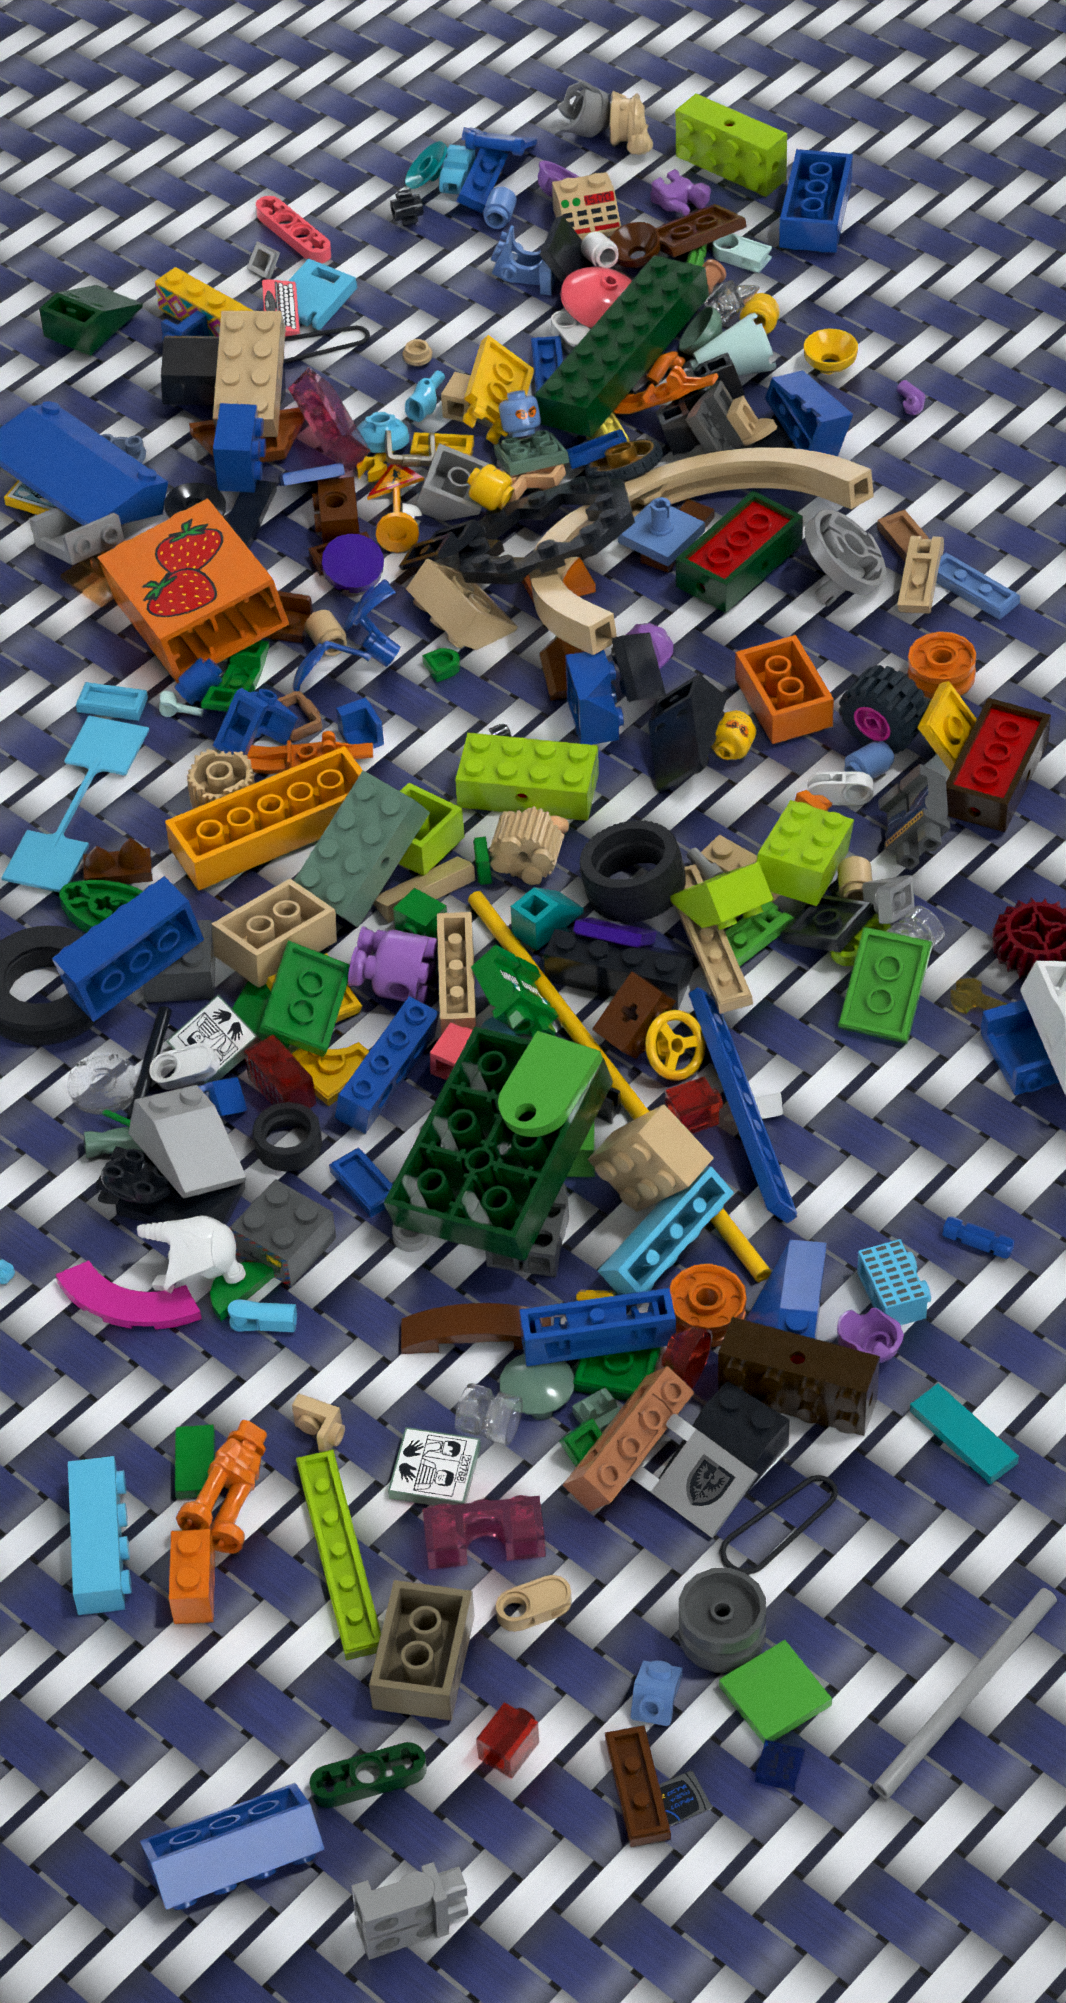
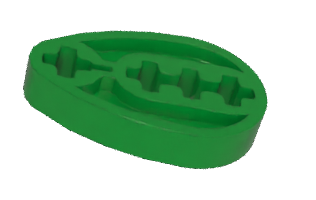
(94, 896)

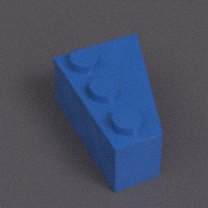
(808, 413)

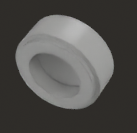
(409, 1240)

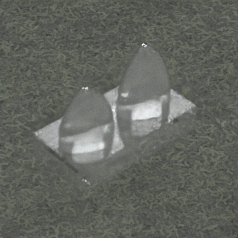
(730, 299)

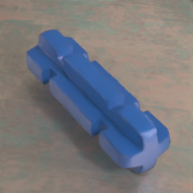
(978, 1237)

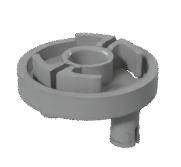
(844, 555)

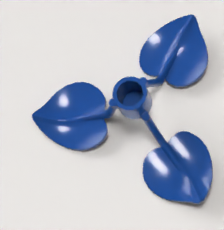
(376, 643)

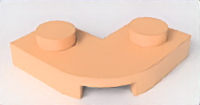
(541, 479)

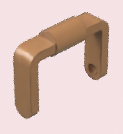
(309, 710)

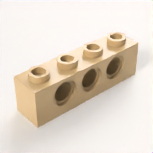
(455, 973)

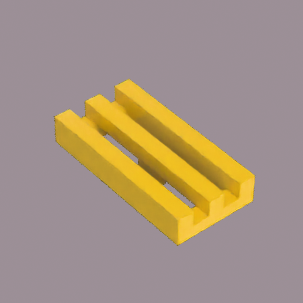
(459, 442)

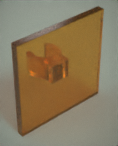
(89, 580)

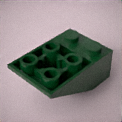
(86, 316)

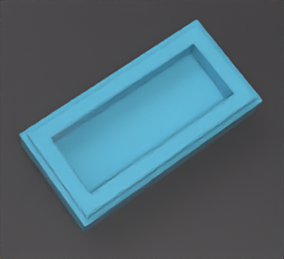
(112, 701)

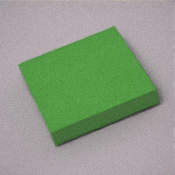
(775, 1692)

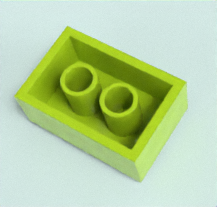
(804, 851)

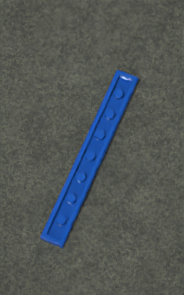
(743, 1106)

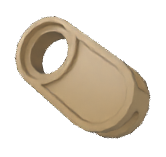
(542, 1598)

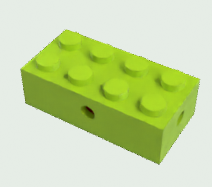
(731, 144)
(526, 773)

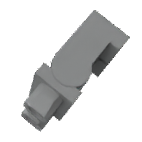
(408, 1909)

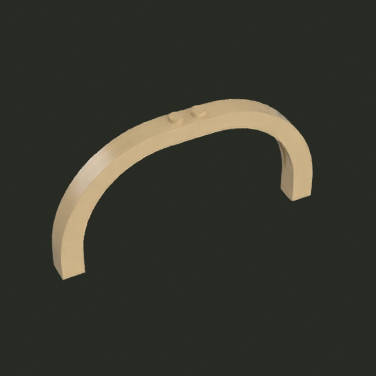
(776, 468)

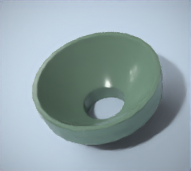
(701, 330)

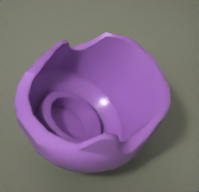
(870, 1333)

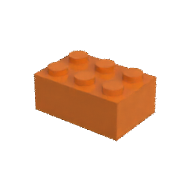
(784, 689)

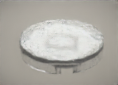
(102, 1083)

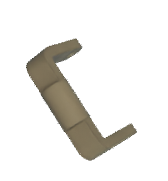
(409, 460)

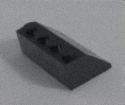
(191, 370)
(605, 965)

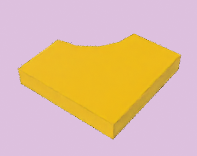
(332, 1070)

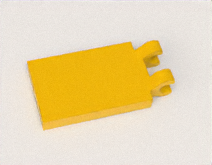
(492, 377)

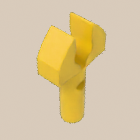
(375, 466)

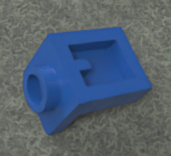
(192, 326)

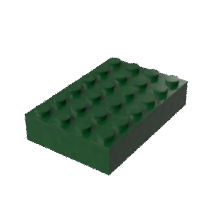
(473, 1174)

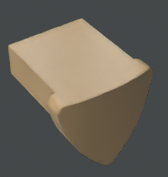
(746, 422)

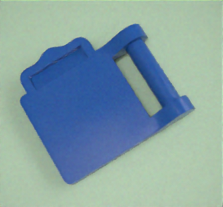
(515, 144)

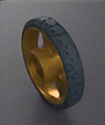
(623, 460)

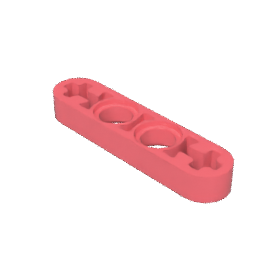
(288, 232)

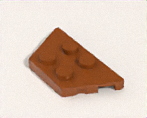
(276, 447)

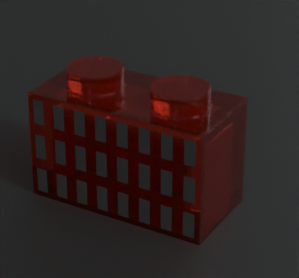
(279, 1073)

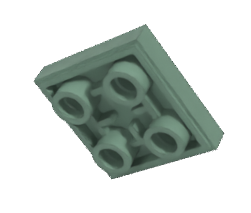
(530, 453)

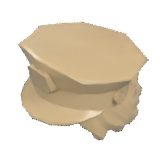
(629, 124)

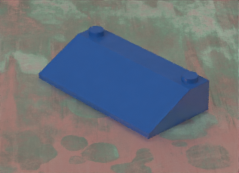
(78, 467)

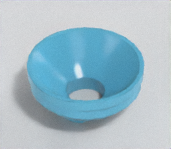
(374, 429)

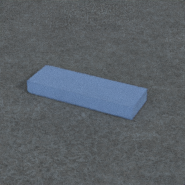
(976, 587)

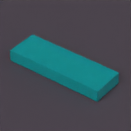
(964, 1433)

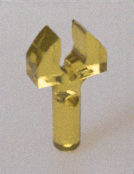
(974, 998)

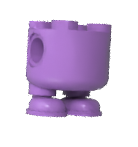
(398, 966)

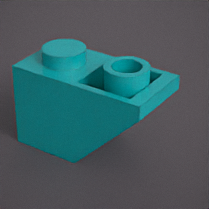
(540, 913)

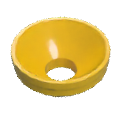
(830, 345)

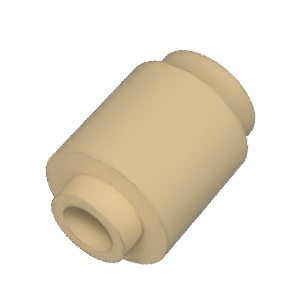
(323, 627)
(851, 876)

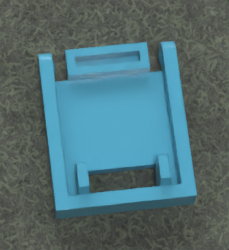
(318, 295)

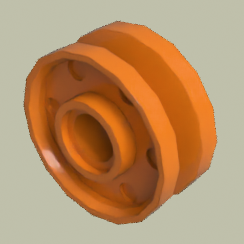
(940, 659)
(707, 1286)

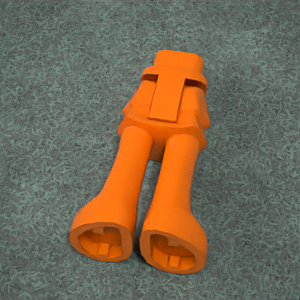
(236, 1469)

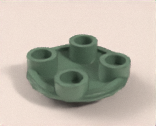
(541, 1386)

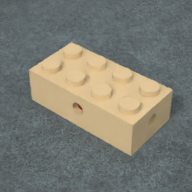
(251, 364)

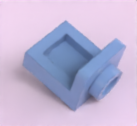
(655, 1692)

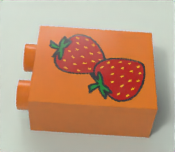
(193, 589)

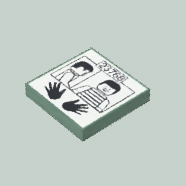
(221, 1031)
(434, 1467)

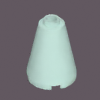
(745, 344)

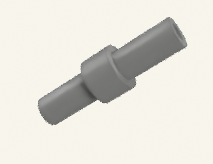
(706, 868)

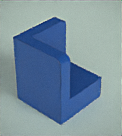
(360, 723)
(226, 1096)

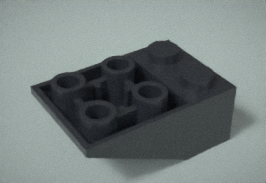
(684, 730)

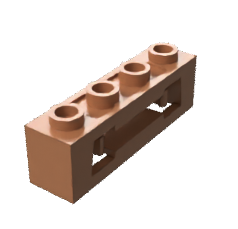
(628, 1439)

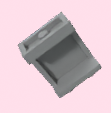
(71, 541)

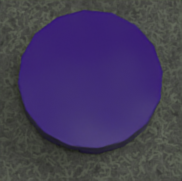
(352, 563)

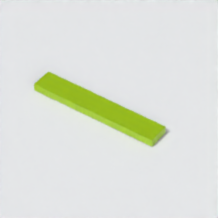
(339, 1554)

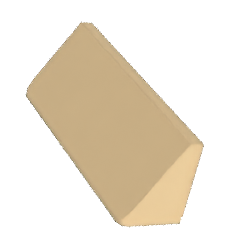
(435, 883)

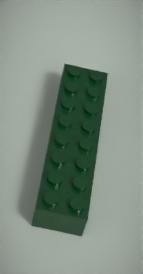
(622, 346)

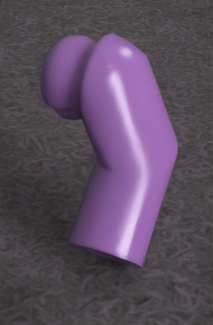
(914, 397)

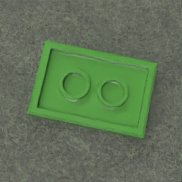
(885, 985)

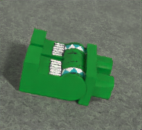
(512, 990)

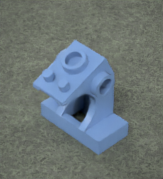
(522, 267)

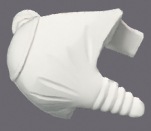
(196, 1247)

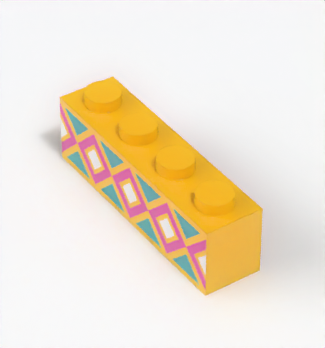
(183, 295)

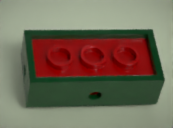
(739, 551)

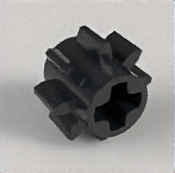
(406, 207)

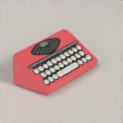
(282, 297)

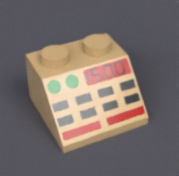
(587, 204)

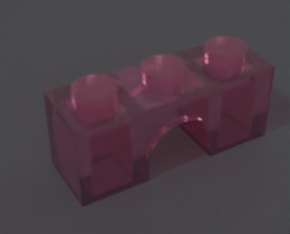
(512, 1521)

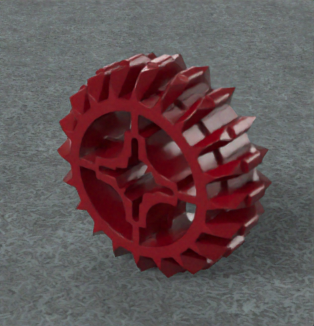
(1030, 935)

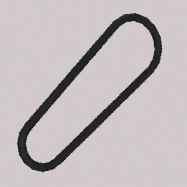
(328, 350)
(795, 1534)

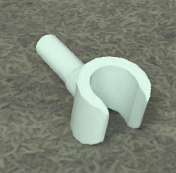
(168, 706)

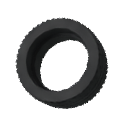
(627, 845)

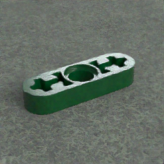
(359, 1790)

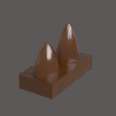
(125, 866)

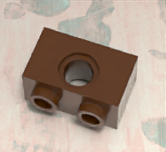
(337, 508)

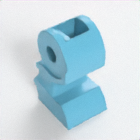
(455, 169)

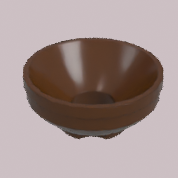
(634, 238)

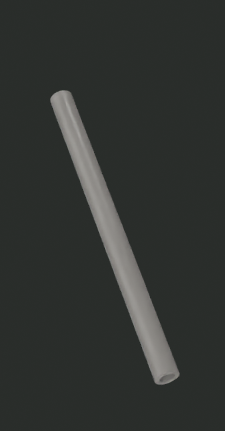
(964, 1693)

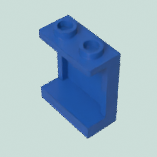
(1017, 1047)

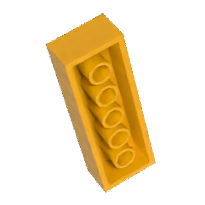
(261, 819)

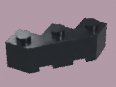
(672, 417)

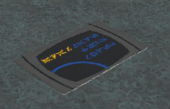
(683, 1798)

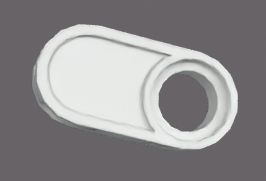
(571, 334)
(836, 787)
(191, 1062)

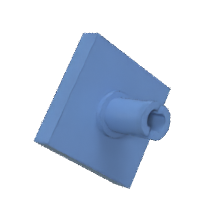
(662, 531)

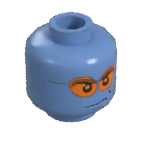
(519, 414)

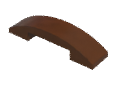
(462, 1324)

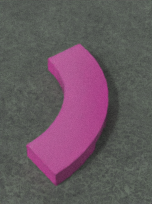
(126, 1306)

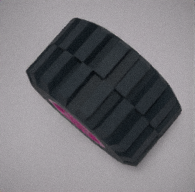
(883, 708)

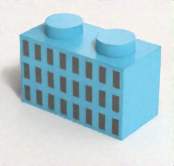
(893, 1282)

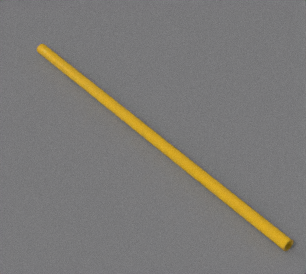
(628, 1098)

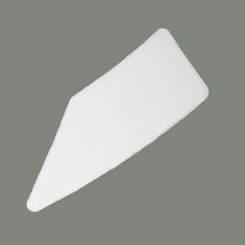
(768, 1106)

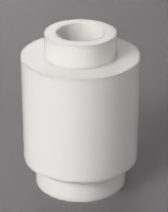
(599, 250)

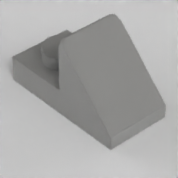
(890, 897)

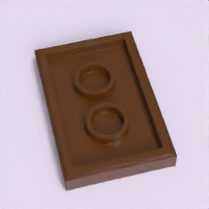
(698, 229)

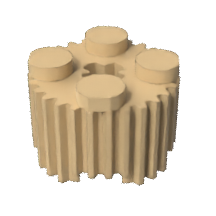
(217, 776)
(526, 845)

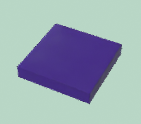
(614, 932)

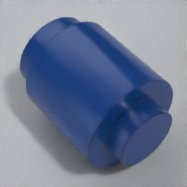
(197, 680)

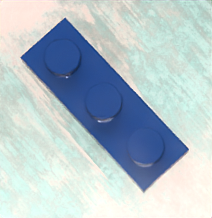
(482, 178)

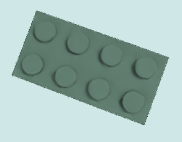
(361, 847)

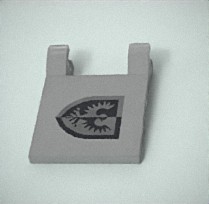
(701, 1481)

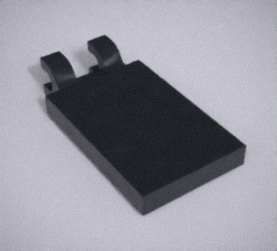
(215, 1204)

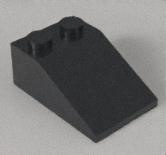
(742, 1428)

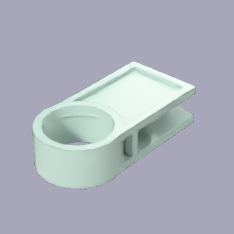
(745, 254)

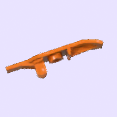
(676, 386)
(281, 758)

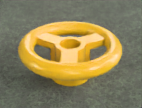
(669, 1046)

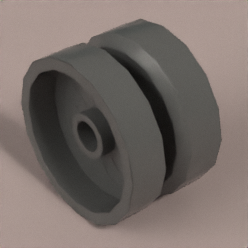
(722, 1619)

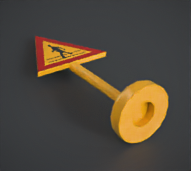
(396, 529)

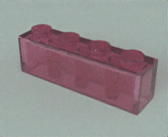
(329, 419)

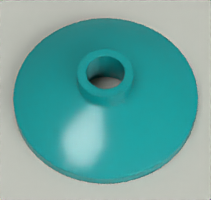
(426, 165)

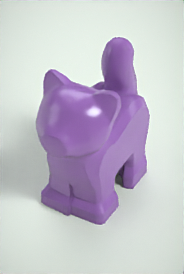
(678, 193)

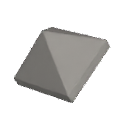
(263, 260)

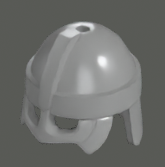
(589, 111)

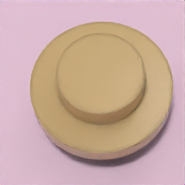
(417, 352)

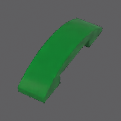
(242, 672)

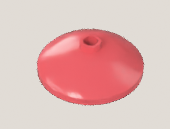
(591, 292)

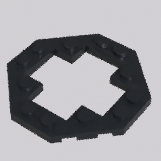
(608, 508)

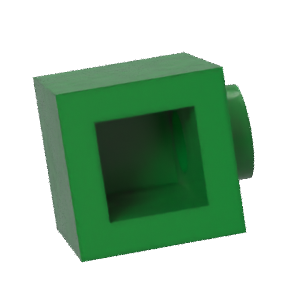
(418, 914)

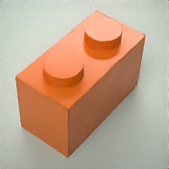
(192, 1576)

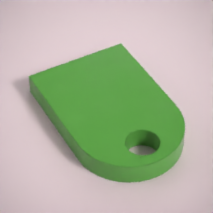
(546, 1082)

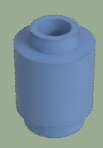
(499, 207)
(871, 759)

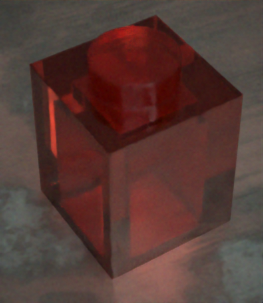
(694, 1104)
(508, 1739)

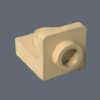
(320, 1419)

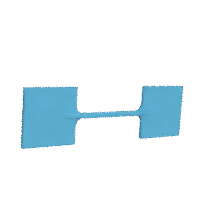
(52, 859)

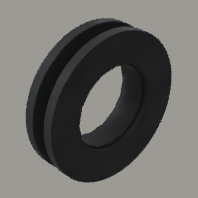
(39, 1022)

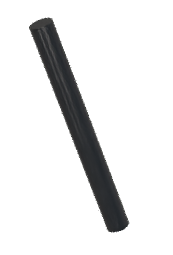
(153, 1049)

